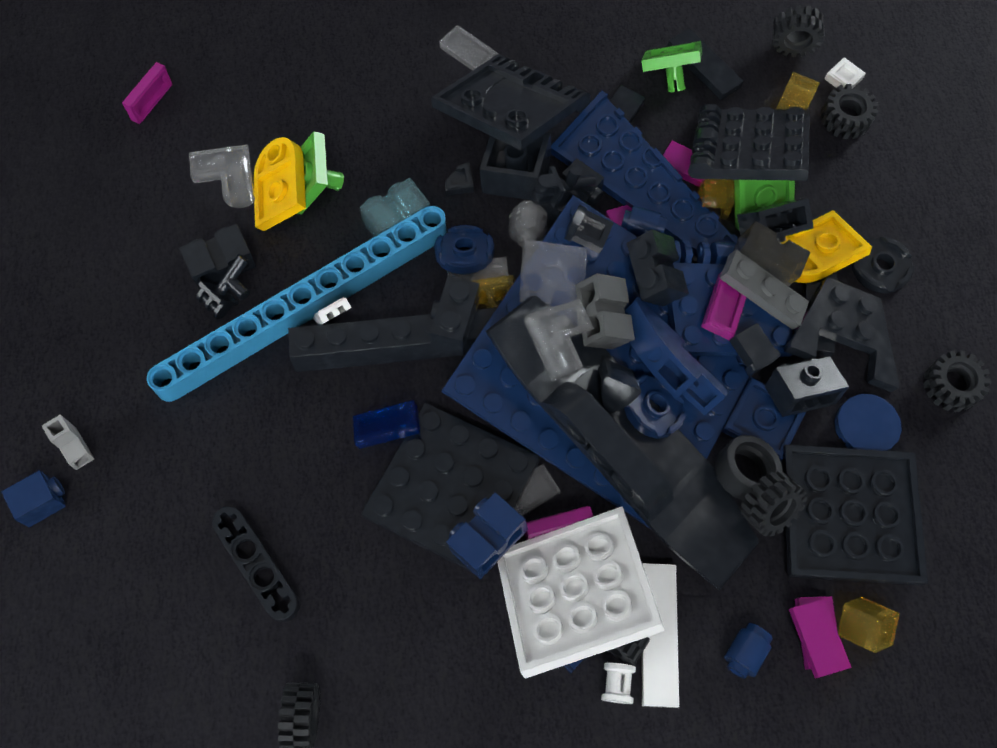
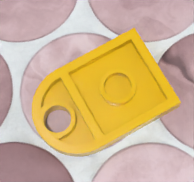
(278, 183)
(831, 247)

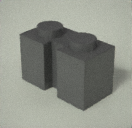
(604, 303)

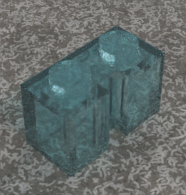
(400, 203)

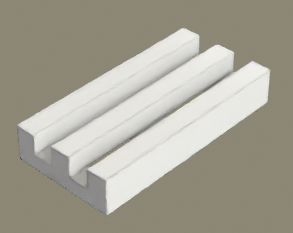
(331, 311)

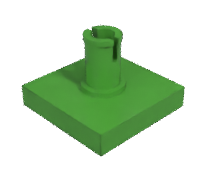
(672, 60)
(315, 169)
(760, 193)

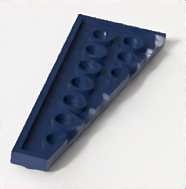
(637, 172)

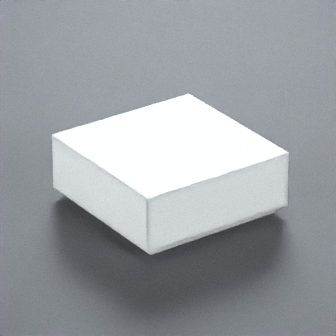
(844, 73)

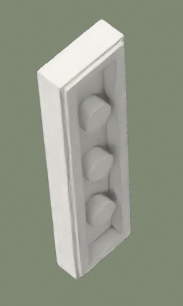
(660, 656)

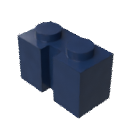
(487, 535)

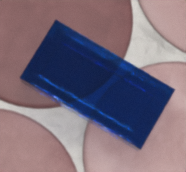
(386, 424)

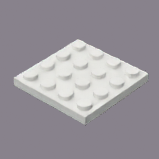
(577, 593)

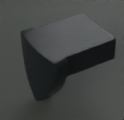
(588, 229)
(754, 349)
(617, 386)

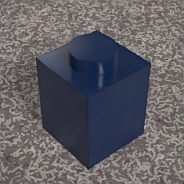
(34, 498)

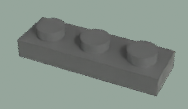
(764, 289)

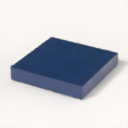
(758, 416)

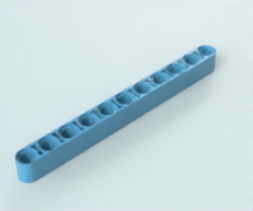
(295, 314)

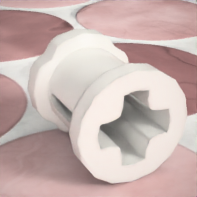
(618, 683)

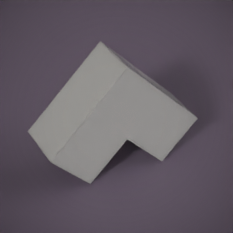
(69, 441)

